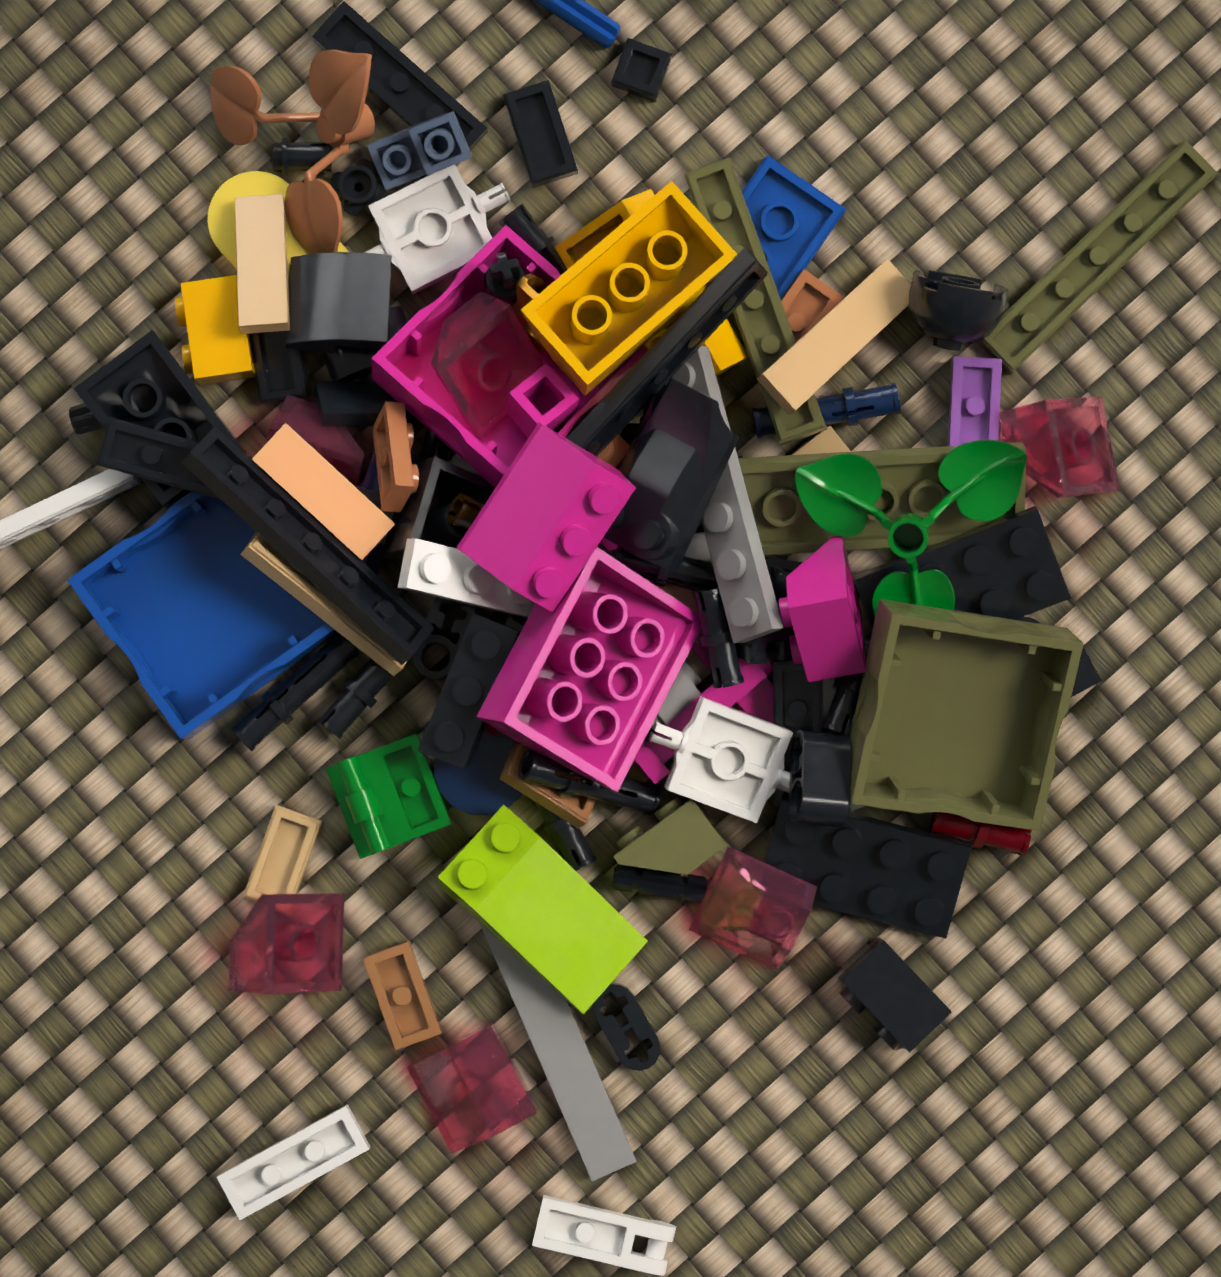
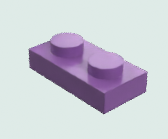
(974, 399)

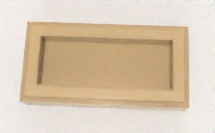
(283, 854)

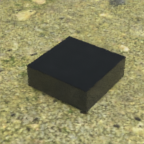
(641, 69)

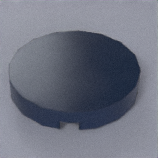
(478, 787)

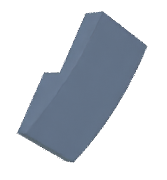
(419, 150)

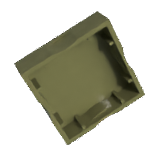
(961, 714)

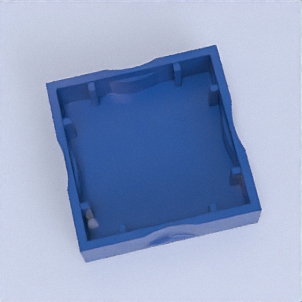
(197, 613)

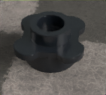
(360, 173)

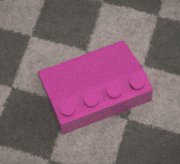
(593, 671)

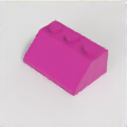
(546, 517)

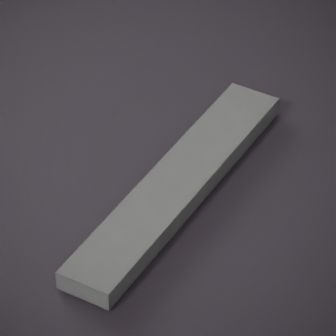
(566, 1065)

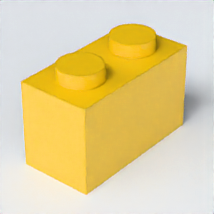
(215, 346)

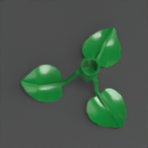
(845, 486)

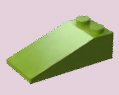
(541, 909)

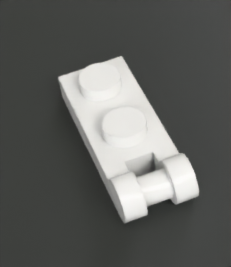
(602, 1235)

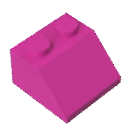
(824, 614)

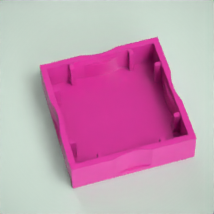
(406, 373)

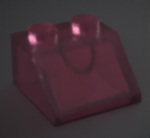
(473, 1088)

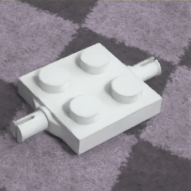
(434, 226)
(726, 759)

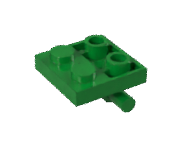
(388, 796)

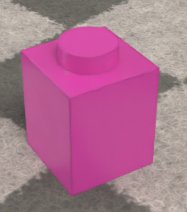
(541, 399)

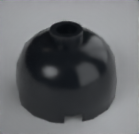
(954, 308)

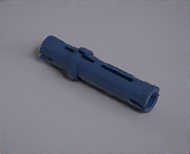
(842, 408)

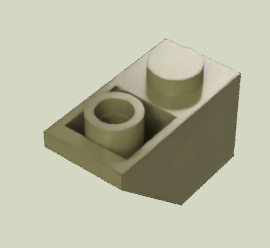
(674, 844)

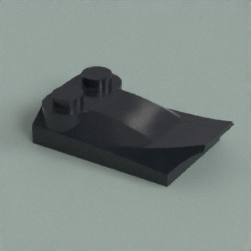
(675, 472)

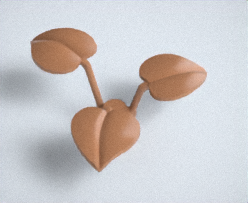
(337, 85)

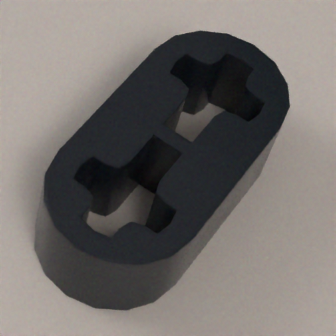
(616, 1033)

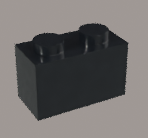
(893, 995)

